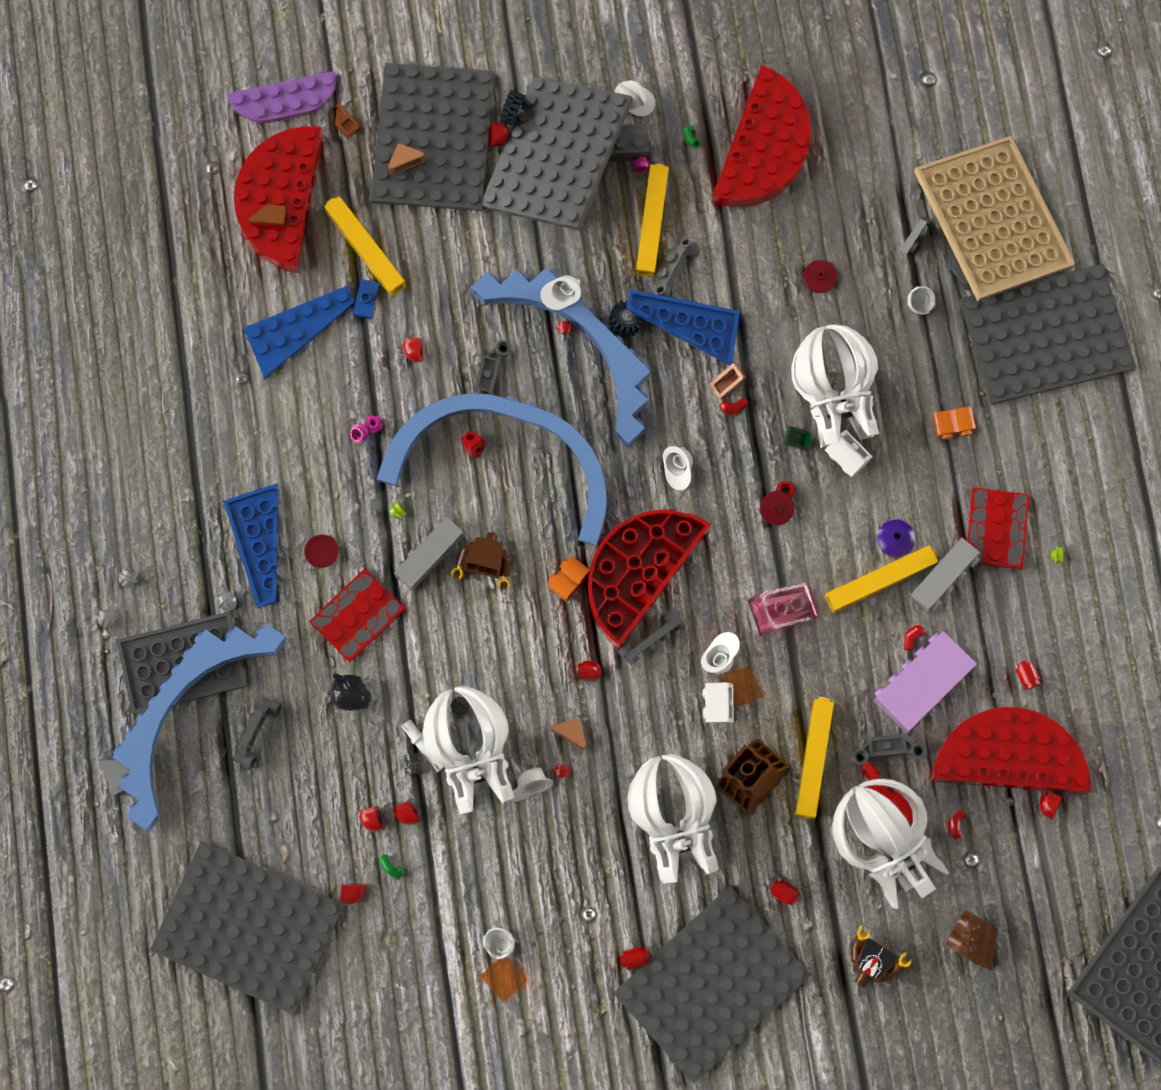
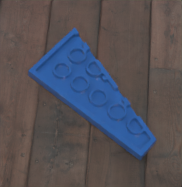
(699, 324)
(290, 331)
(256, 534)

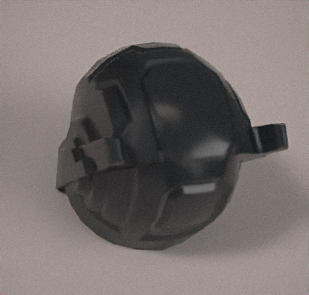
(348, 693)

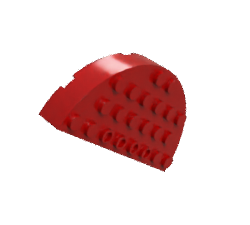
(767, 144)
(284, 175)
(637, 566)
(1012, 751)

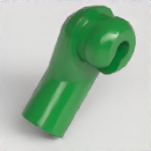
(688, 135)
(396, 873)

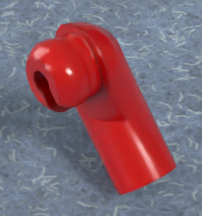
(954, 824)

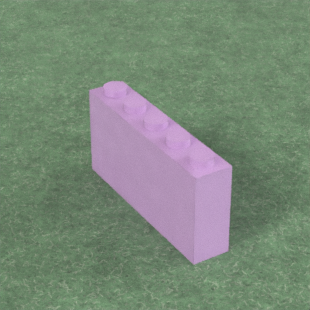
(923, 681)

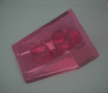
(782, 608)

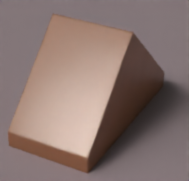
(404, 159)
(728, 381)
(571, 732)

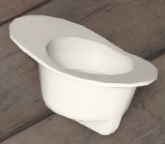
(643, 100)
(561, 292)
(677, 467)
(720, 653)
(530, 783)

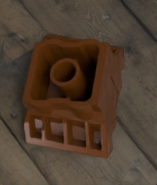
(752, 775)
(974, 939)

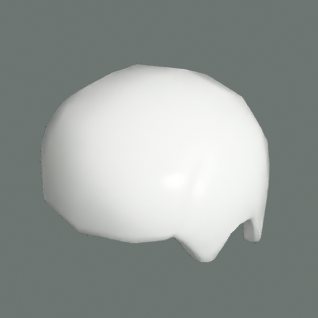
(921, 300)
(499, 943)

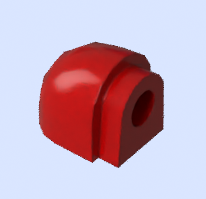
(498, 134)
(414, 349)
(473, 444)
(589, 671)
(1049, 804)
(407, 813)
(371, 818)
(351, 893)

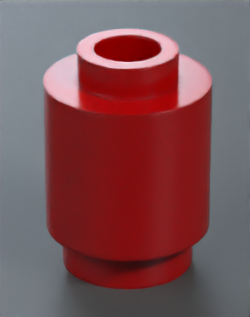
(1028, 674)
(784, 892)
(634, 958)

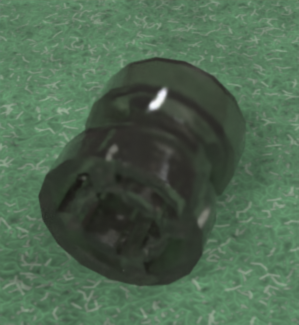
(462, 705)
(413, 764)

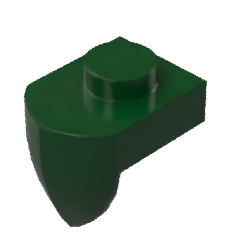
(798, 438)

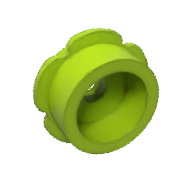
(397, 510)
(1057, 555)

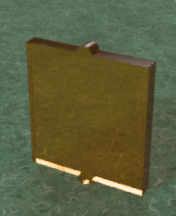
(744, 685)
(503, 978)

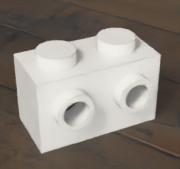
(849, 454)
(718, 703)

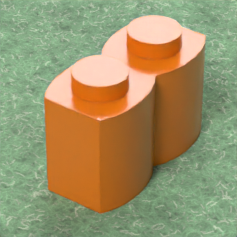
(954, 422)
(568, 578)

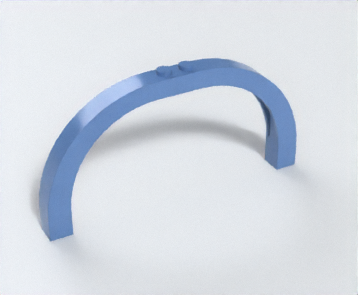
(432, 414)

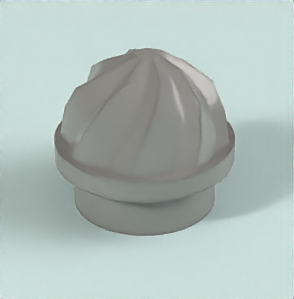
(128, 578)
(227, 601)
(106, 618)

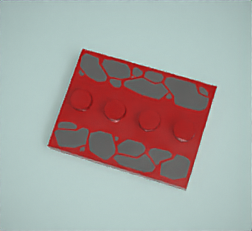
(998, 527)
(357, 615)

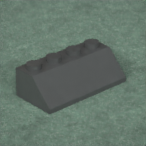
(631, 143)

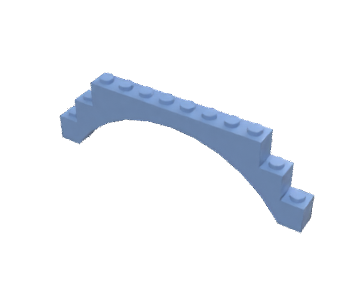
(625, 367)
(140, 742)

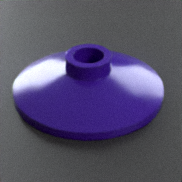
(889, 544)

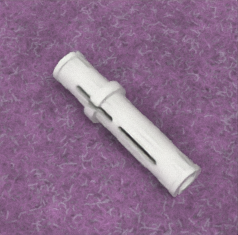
(417, 739)

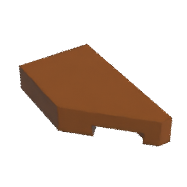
(346, 123)
(269, 215)

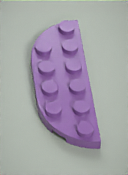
(284, 98)

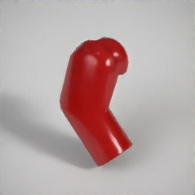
(733, 408)
(911, 634)

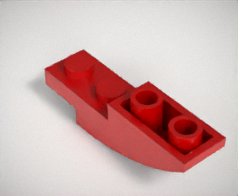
(871, 773)

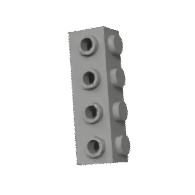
(428, 553)
(945, 575)

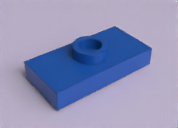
(366, 299)

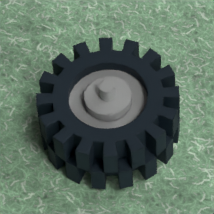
(512, 108)
(624, 320)

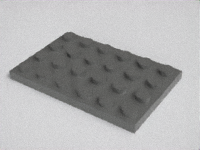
(153, 654)

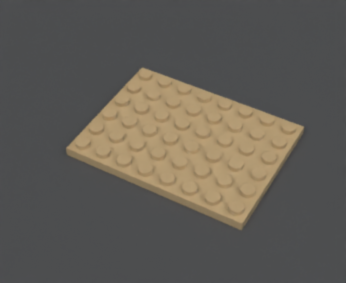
(994, 217)

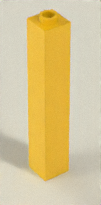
(652, 220)
(364, 246)
(882, 579)
(814, 758)

